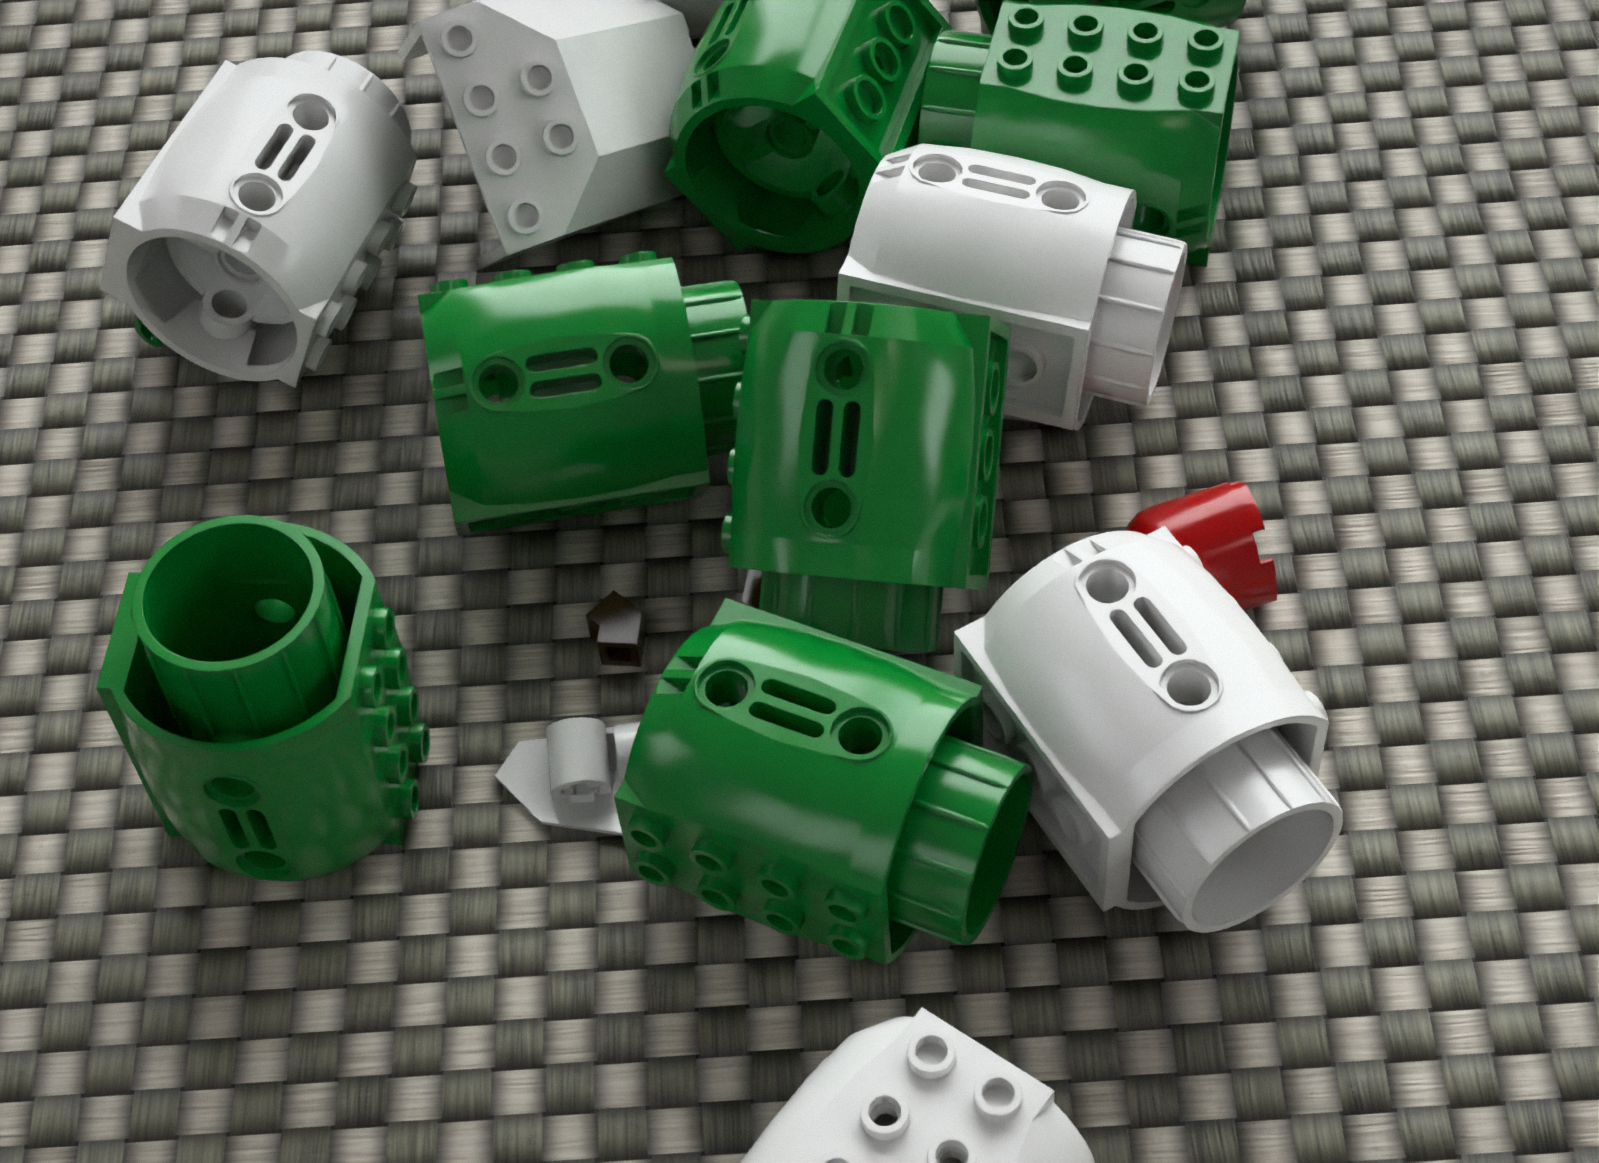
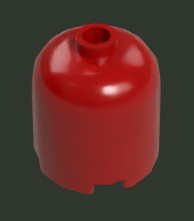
(1220, 530)

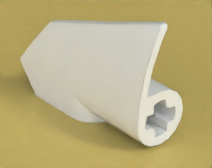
(571, 773)

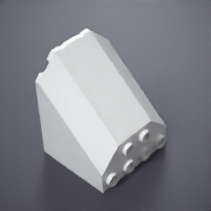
(559, 108)

